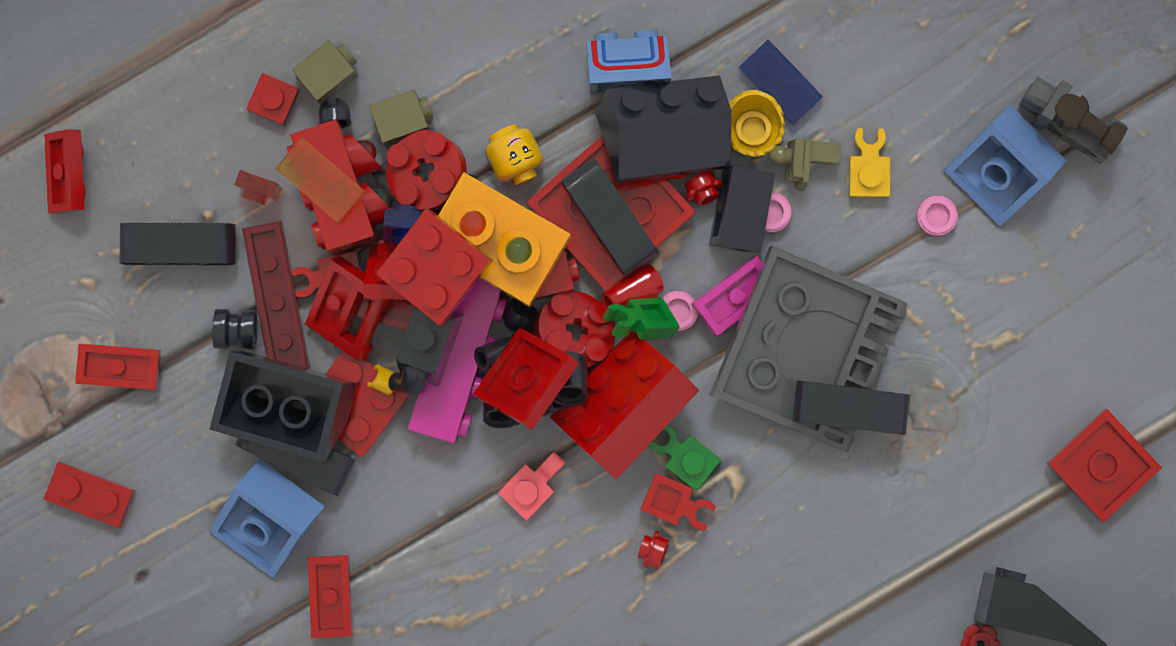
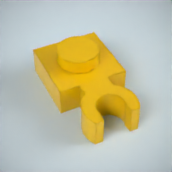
(868, 172)

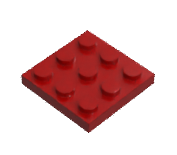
(651, 201)

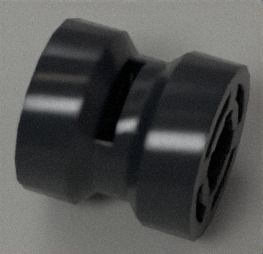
(235, 329)

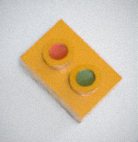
(515, 238)

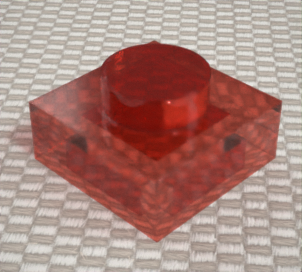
(257, 188)

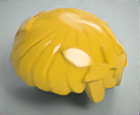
(755, 123)

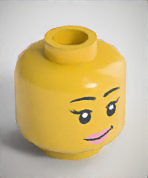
(514, 154)

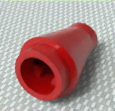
(640, 284)

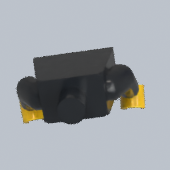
(421, 355)

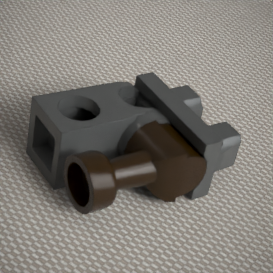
(1070, 119)

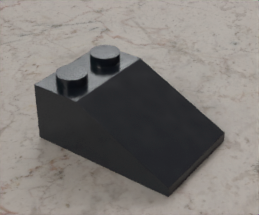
(1023, 607)

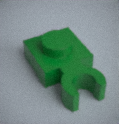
(646, 317)
(689, 460)

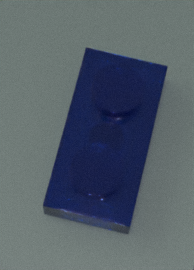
(780, 79)
(399, 222)

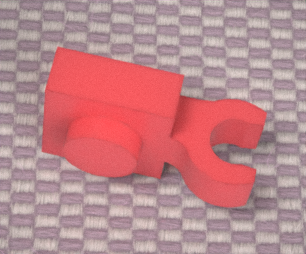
(530, 488)

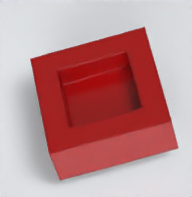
(273, 99)

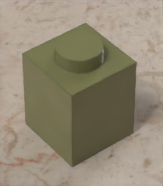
(326, 71)
(401, 116)

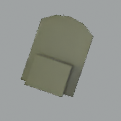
(799, 156)

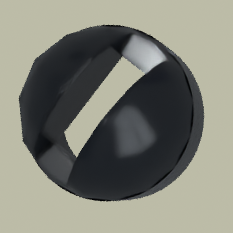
(331, 112)
(518, 316)

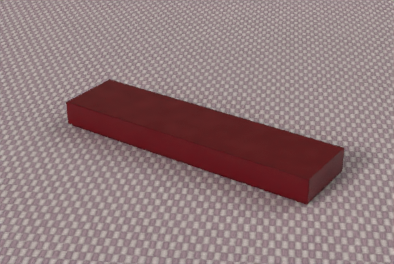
(275, 293)

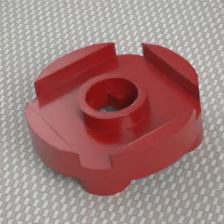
(406, 160)
(584, 311)

